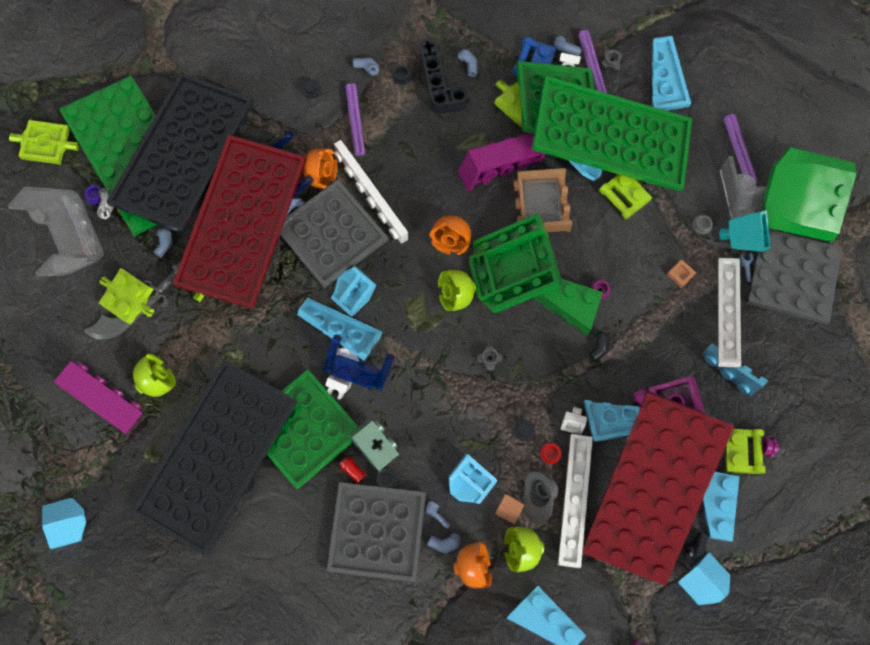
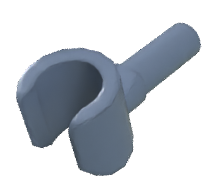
(746, 264)
(431, 509)

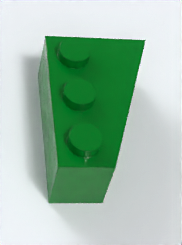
(573, 303)

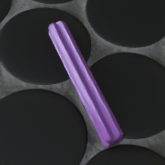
(591, 60)
(355, 120)
(739, 146)

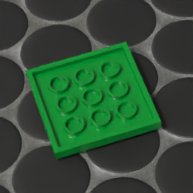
(530, 81)
(313, 432)

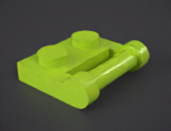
(630, 191)
(737, 452)

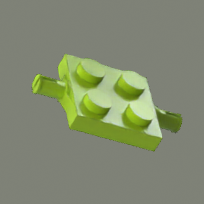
(509, 101)
(44, 142)
(126, 296)

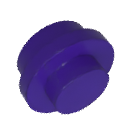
(92, 194)

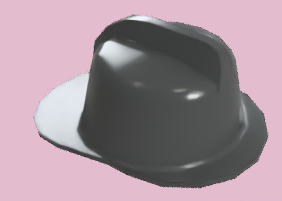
(539, 496)

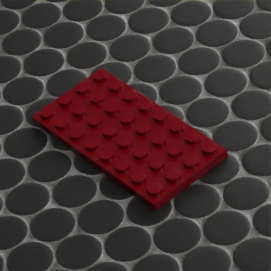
(240, 222)
(657, 487)

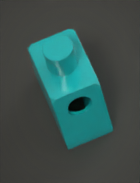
(748, 232)

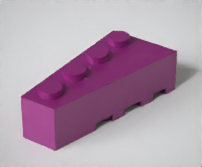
(498, 158)
(682, 391)
(98, 397)

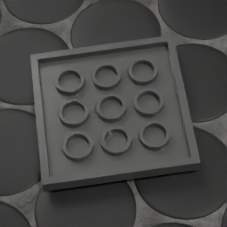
(331, 233)
(796, 277)
(376, 532)

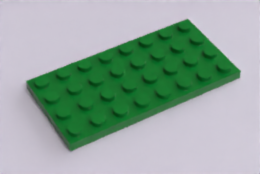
(109, 132)
(612, 133)

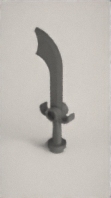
(111, 327)

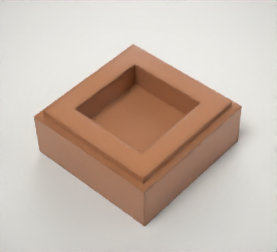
(681, 273)
(509, 509)

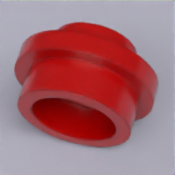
(550, 453)

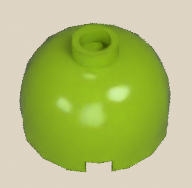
(456, 288)
(151, 377)
(524, 548)

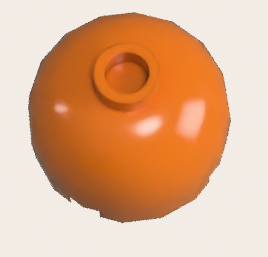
(320, 167)
(451, 234)
(473, 566)

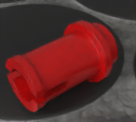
(352, 469)

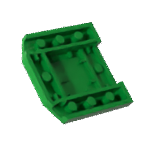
(808, 194)
(514, 264)

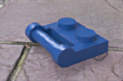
(543, 53)

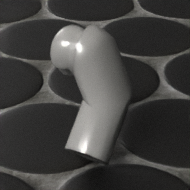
(104, 211)

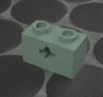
(363, 437)

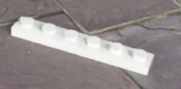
(374, 198)
(729, 313)
(575, 501)

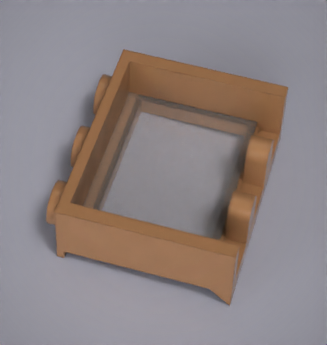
(544, 194)

